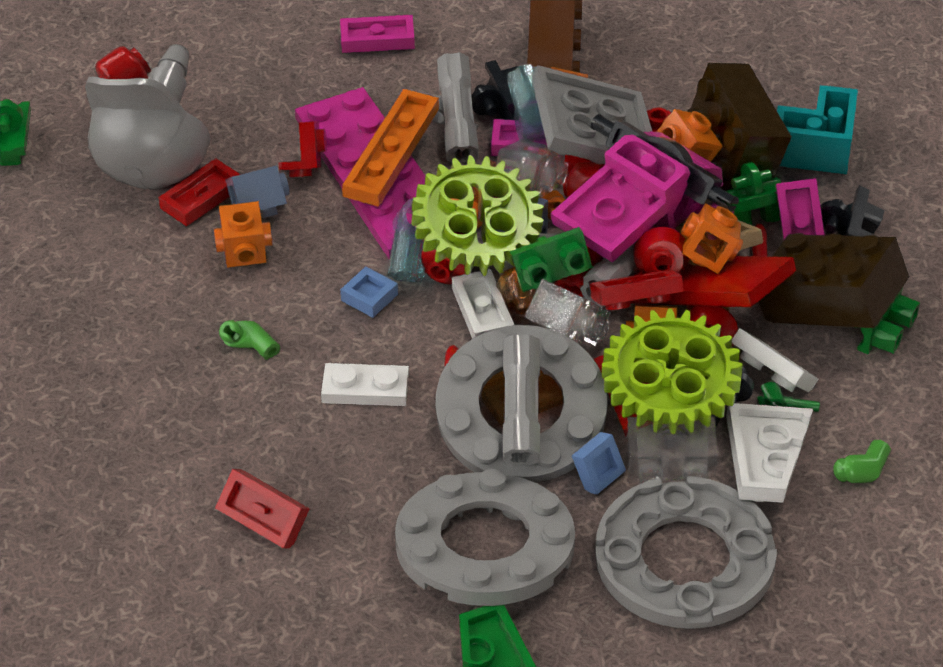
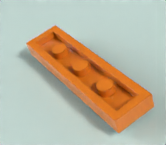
(390, 147)

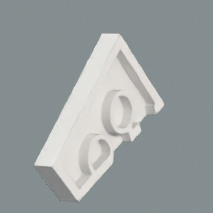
(765, 448)

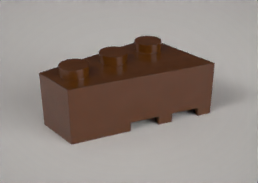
(554, 33)

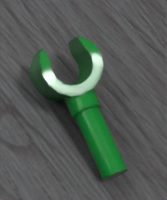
(774, 397)

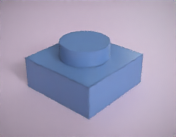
(369, 292)
(598, 463)

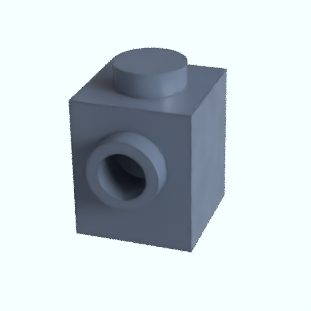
(262, 185)

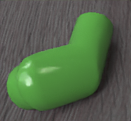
(248, 335)
(863, 467)

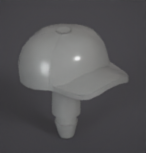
(142, 130)

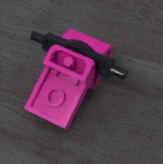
(641, 185)

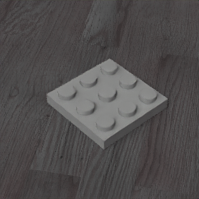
(571, 102)

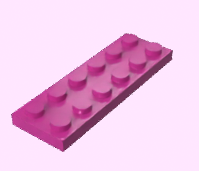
(349, 126)

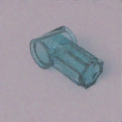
(526, 113)
(406, 250)

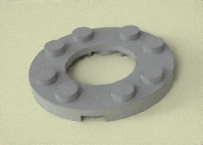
(480, 445)
(485, 582)
(694, 603)

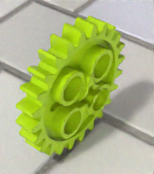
(439, 216)
(671, 371)

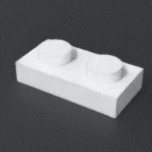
(480, 302)
(786, 371)
(365, 384)

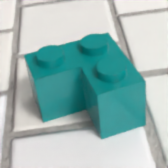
(823, 135)

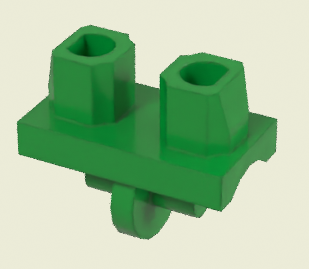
(13, 131)
(755, 190)
(551, 259)
(888, 335)

